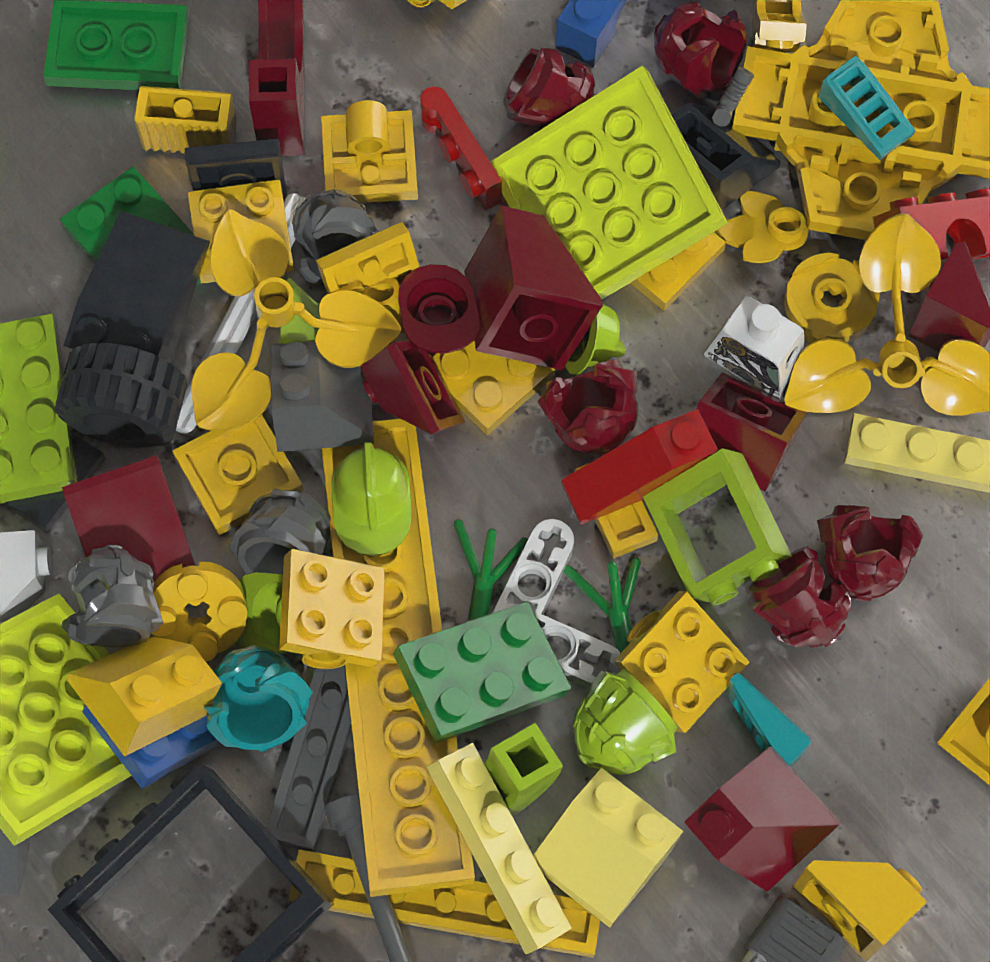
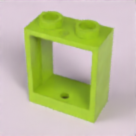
(692, 486)

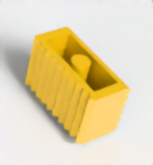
(184, 118)

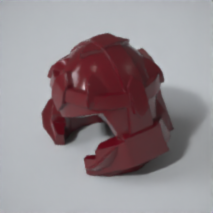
(700, 47)
(546, 88)
(593, 409)
(868, 551)
(799, 604)

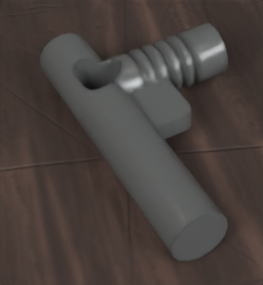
(731, 96)

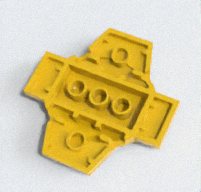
(836, 172)

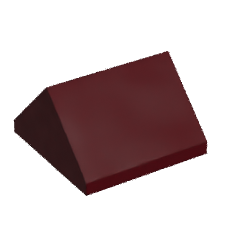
(954, 304)

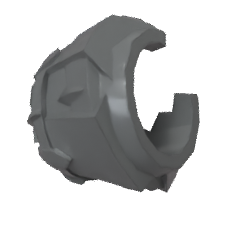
(327, 224)
(277, 525)
(112, 599)

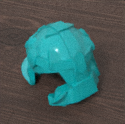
(258, 700)

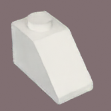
(22, 571)

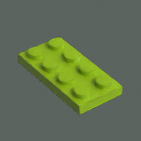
(33, 439)

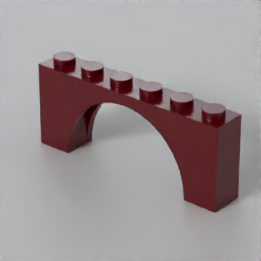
(278, 76)

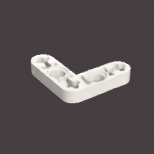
(558, 559)

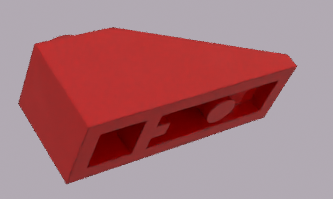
(638, 466)

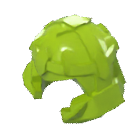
(621, 725)

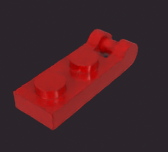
(460, 145)

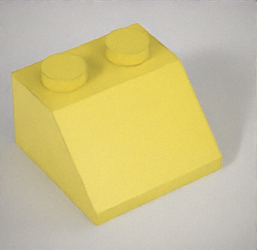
(606, 847)

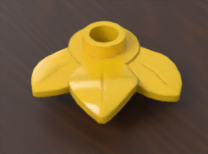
(764, 228)

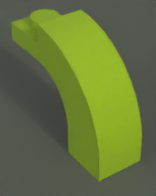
(523, 768)

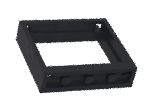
(150, 827)

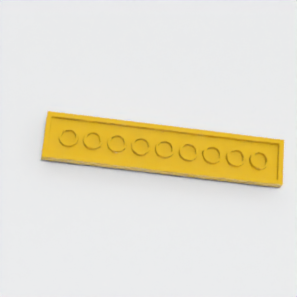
(405, 821)

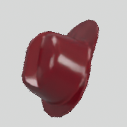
(438, 309)

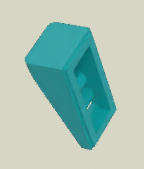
(865, 84)
(766, 721)

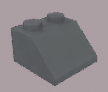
(317, 401)

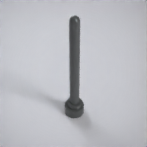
(346, 817)

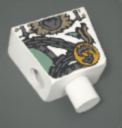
(758, 346)

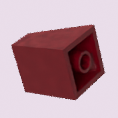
(529, 291)
(132, 511)

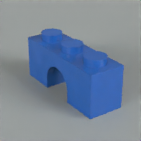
(587, 28)

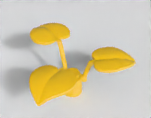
(255, 256)
(826, 371)

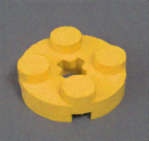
(839, 276)
(199, 584)

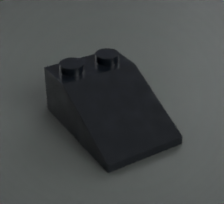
(139, 288)

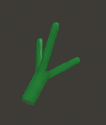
(483, 576)
(618, 610)

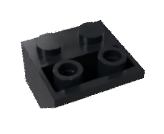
(725, 157)

